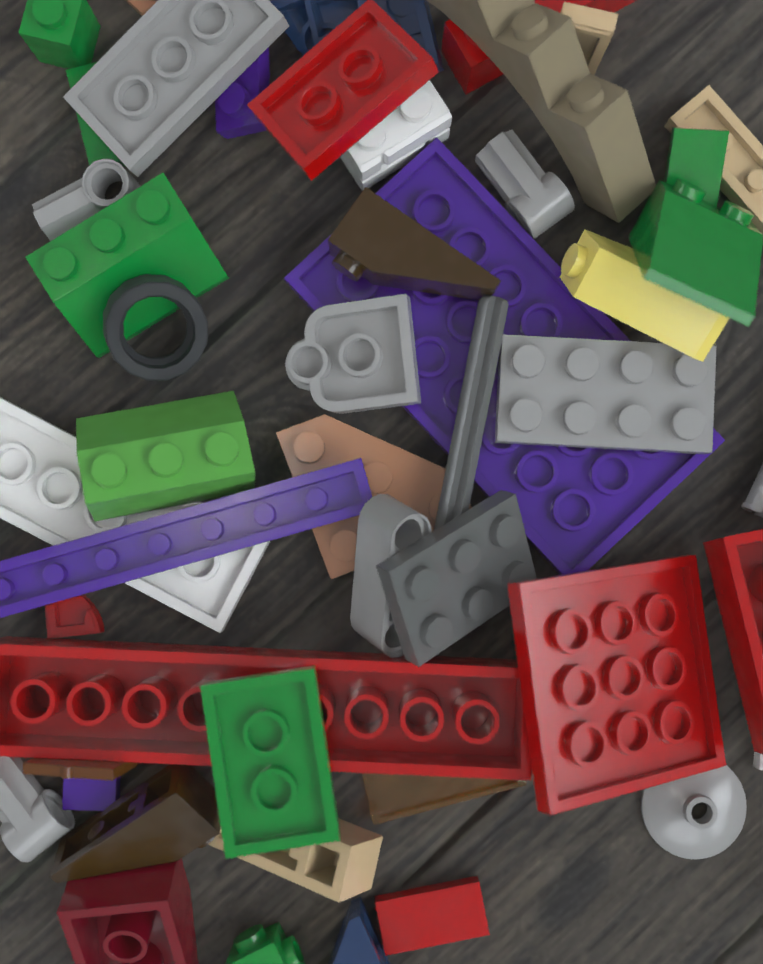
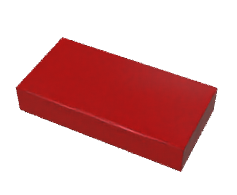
(431, 915)

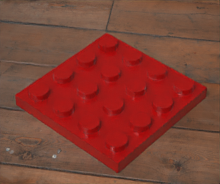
(615, 680)

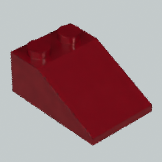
(130, 917)

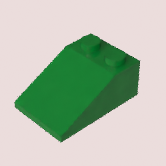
(699, 249)

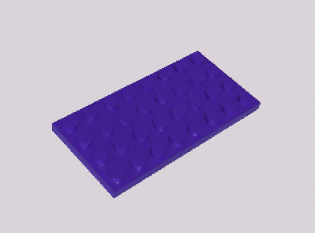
(568, 497)

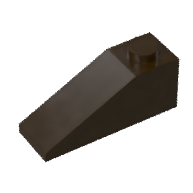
(400, 253)
(143, 828)

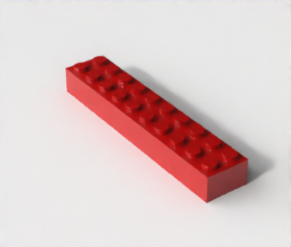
(148, 706)

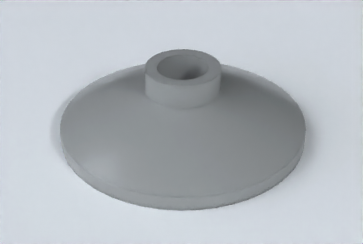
(669, 819)

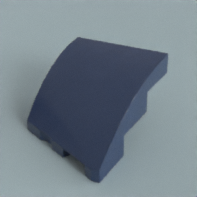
(314, 19)

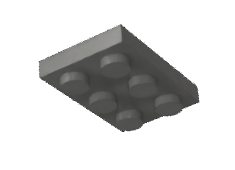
(456, 576)

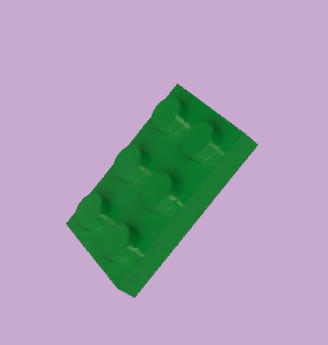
(270, 762)

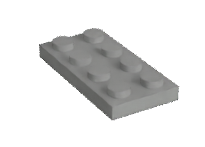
(171, 72)
(604, 395)

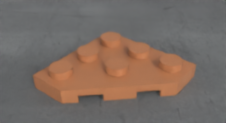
(388, 469)

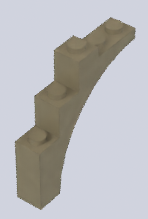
(580, 112)

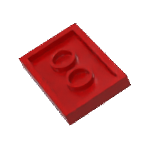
(342, 88)

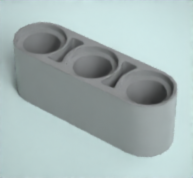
(382, 531)

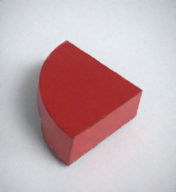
(73, 618)

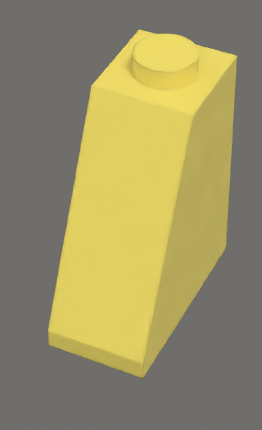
(612, 282)

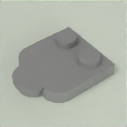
(358, 356)

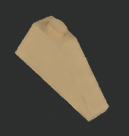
(329, 869)

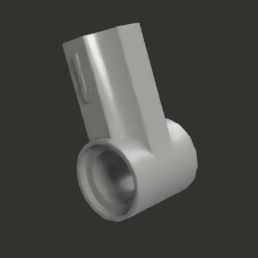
(530, 195)
(82, 198)
(28, 813)

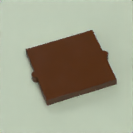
(77, 768)

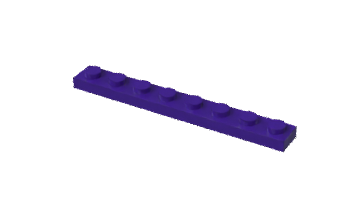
(182, 537)

